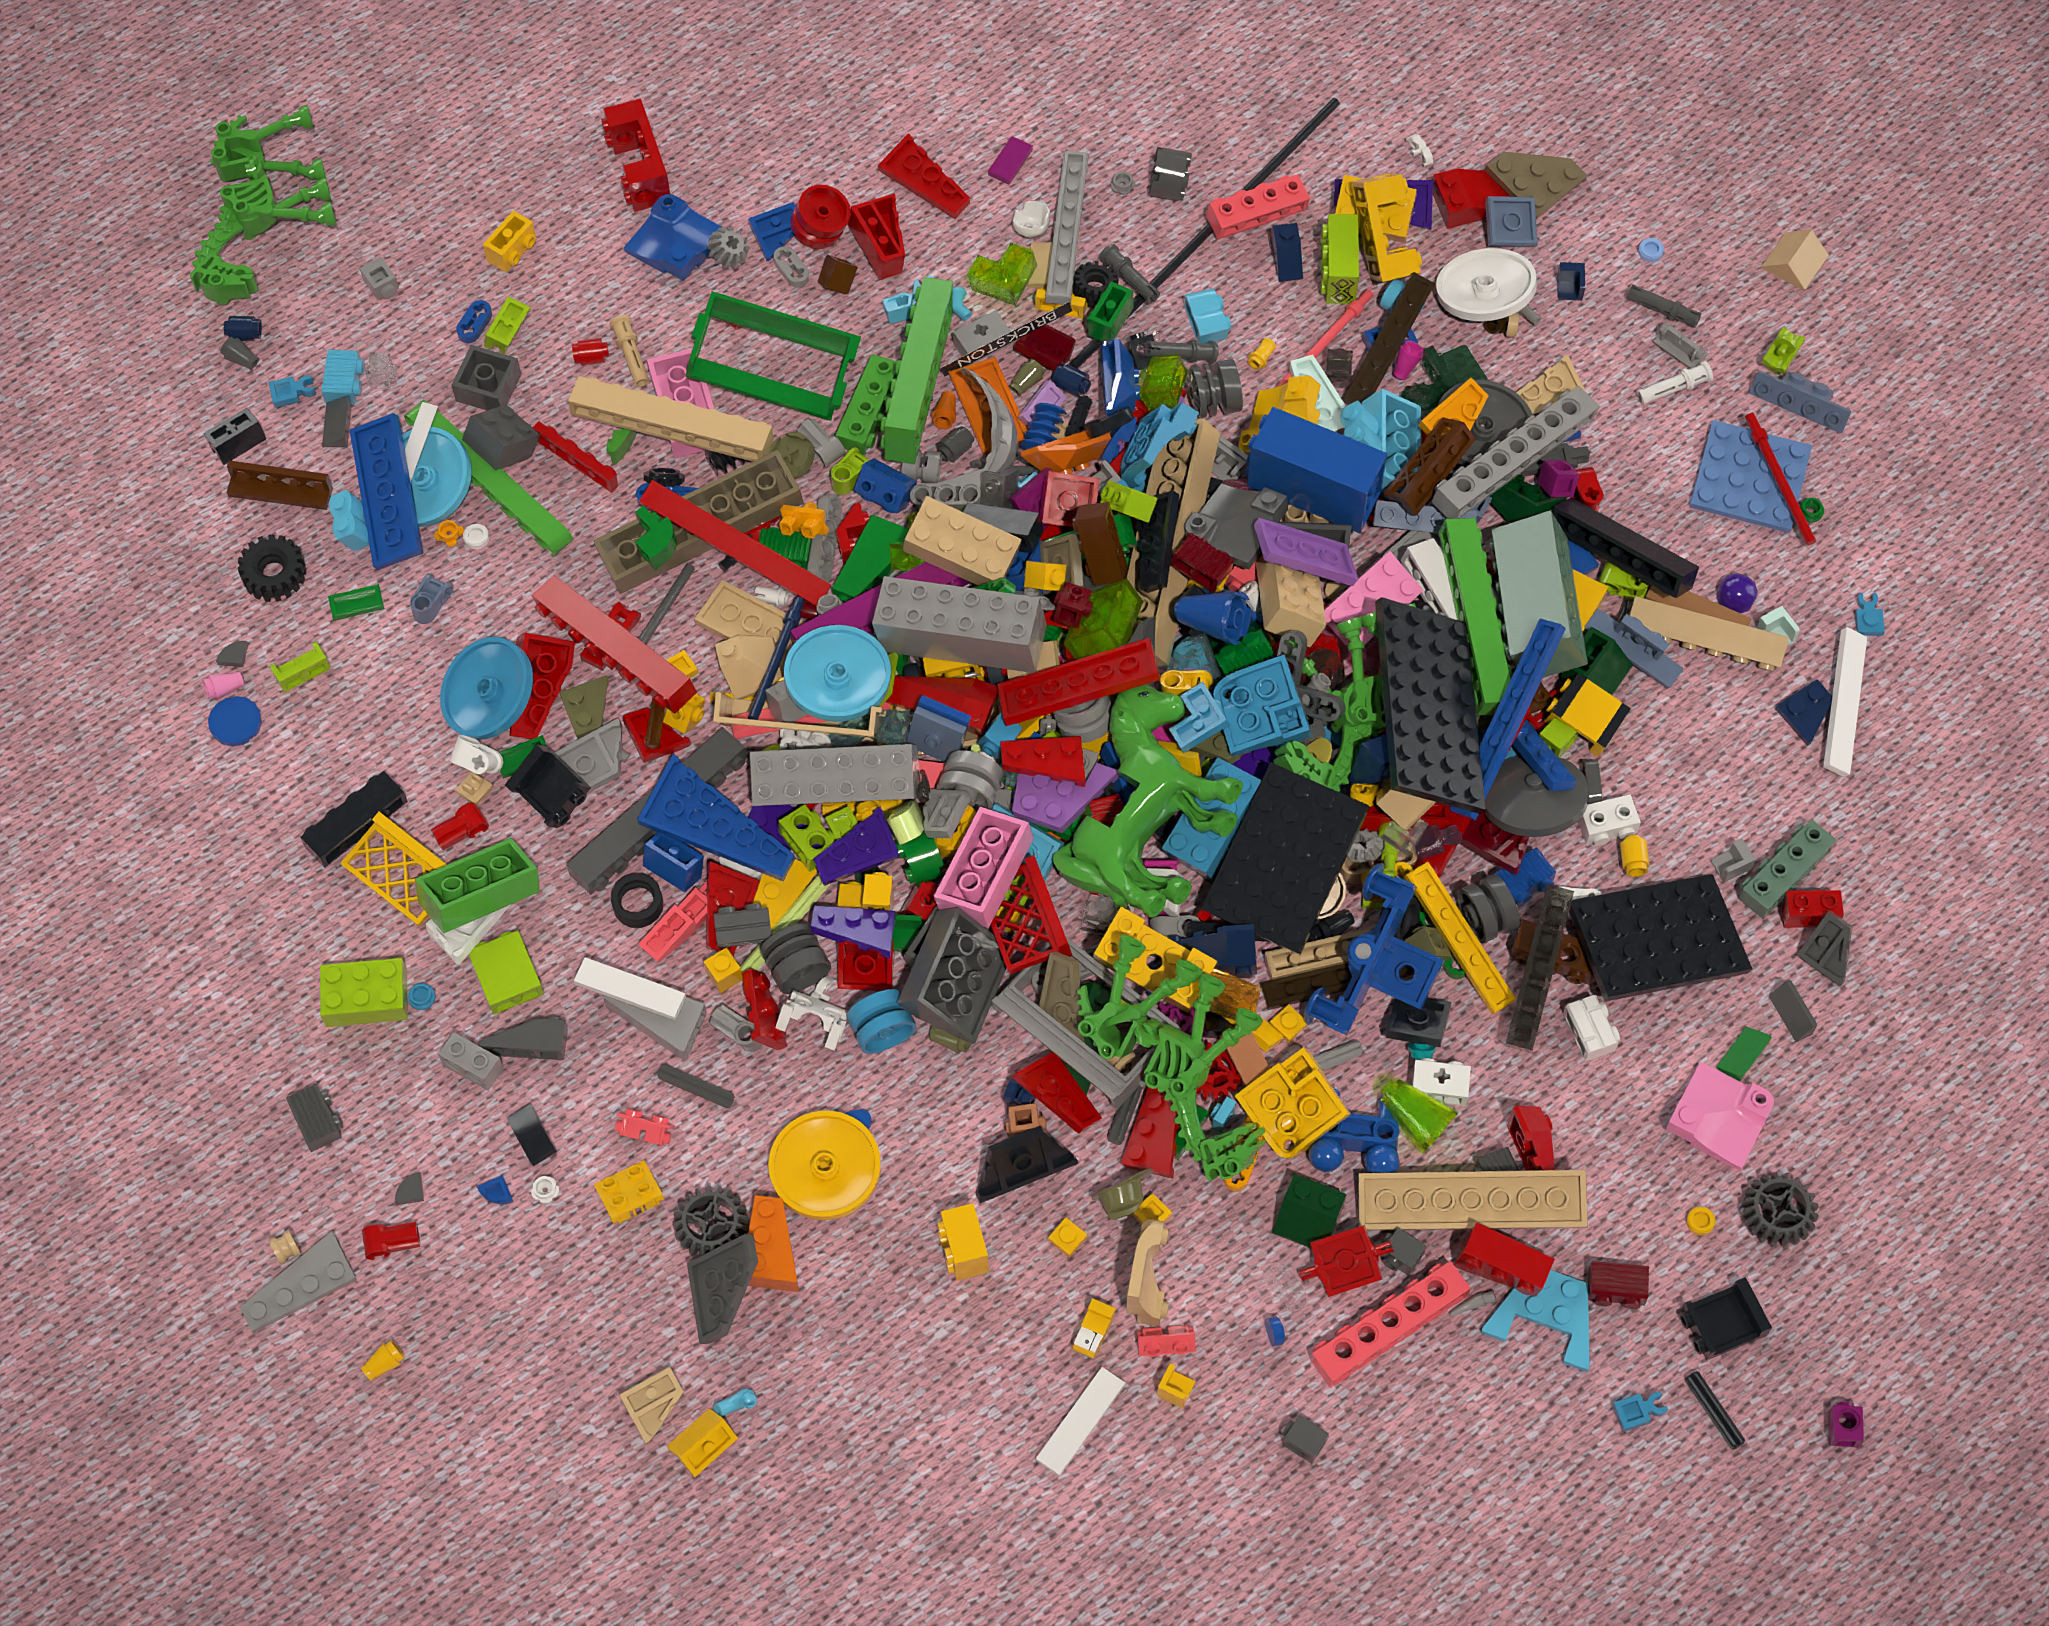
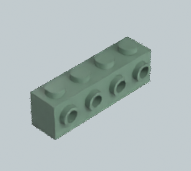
(1786, 869)

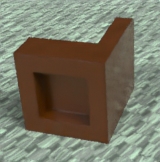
(837, 274)

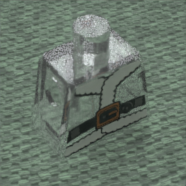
(1097, 915)

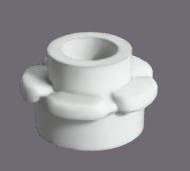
(540, 1184)

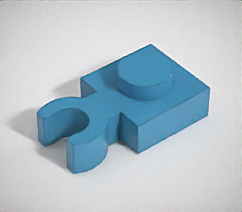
(286, 390)
(1868, 619)
(1635, 1412)

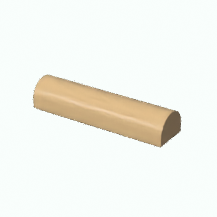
(1314, 956)

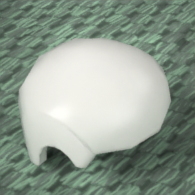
(1035, 215)

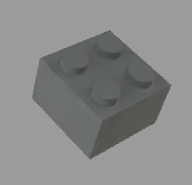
(486, 378)
(500, 437)

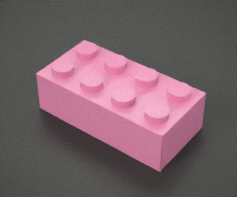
(669, 380)
(1382, 579)
(985, 865)

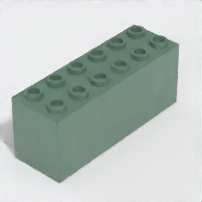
(1537, 584)

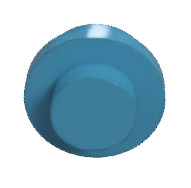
(421, 996)

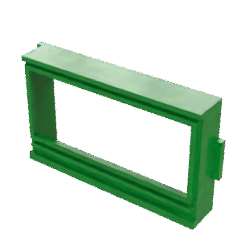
(777, 325)

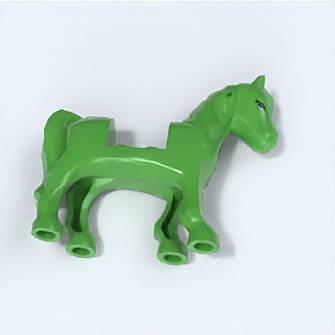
(1111, 858)

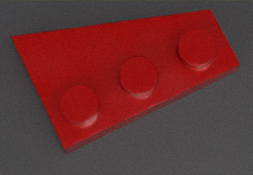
(1046, 757)
(726, 889)
(763, 1011)
(1059, 1092)

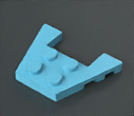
(1559, 1306)

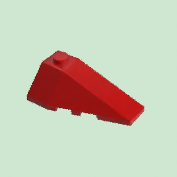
(550, 664)
(963, 694)
(1532, 1137)

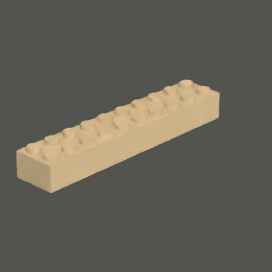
(1187, 470)

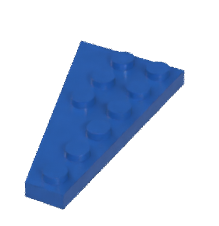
(704, 818)

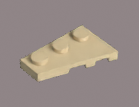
(1550, 385)

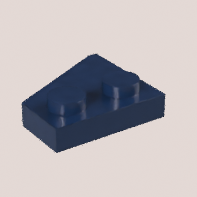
(1806, 710)

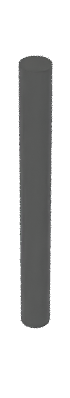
(666, 603)

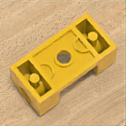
(1382, 263)
(1156, 944)

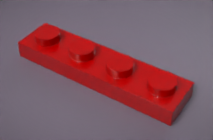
(582, 461)

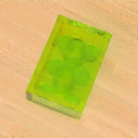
(1109, 621)

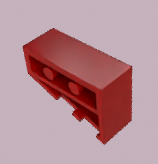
(879, 235)
(1503, 1260)

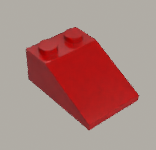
(1462, 195)

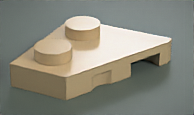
(652, 1402)

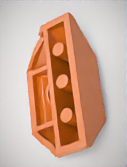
(1067, 452)

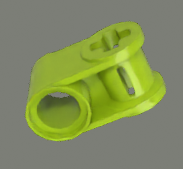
(848, 469)
(1622, 582)

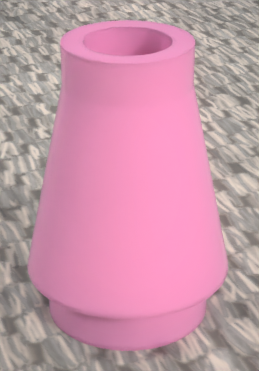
(222, 684)

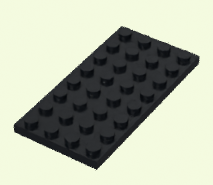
(1429, 706)

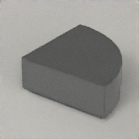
(233, 654)
(410, 1190)

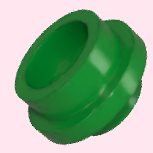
(1816, 505)

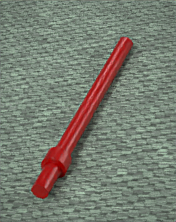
(1761, 438)

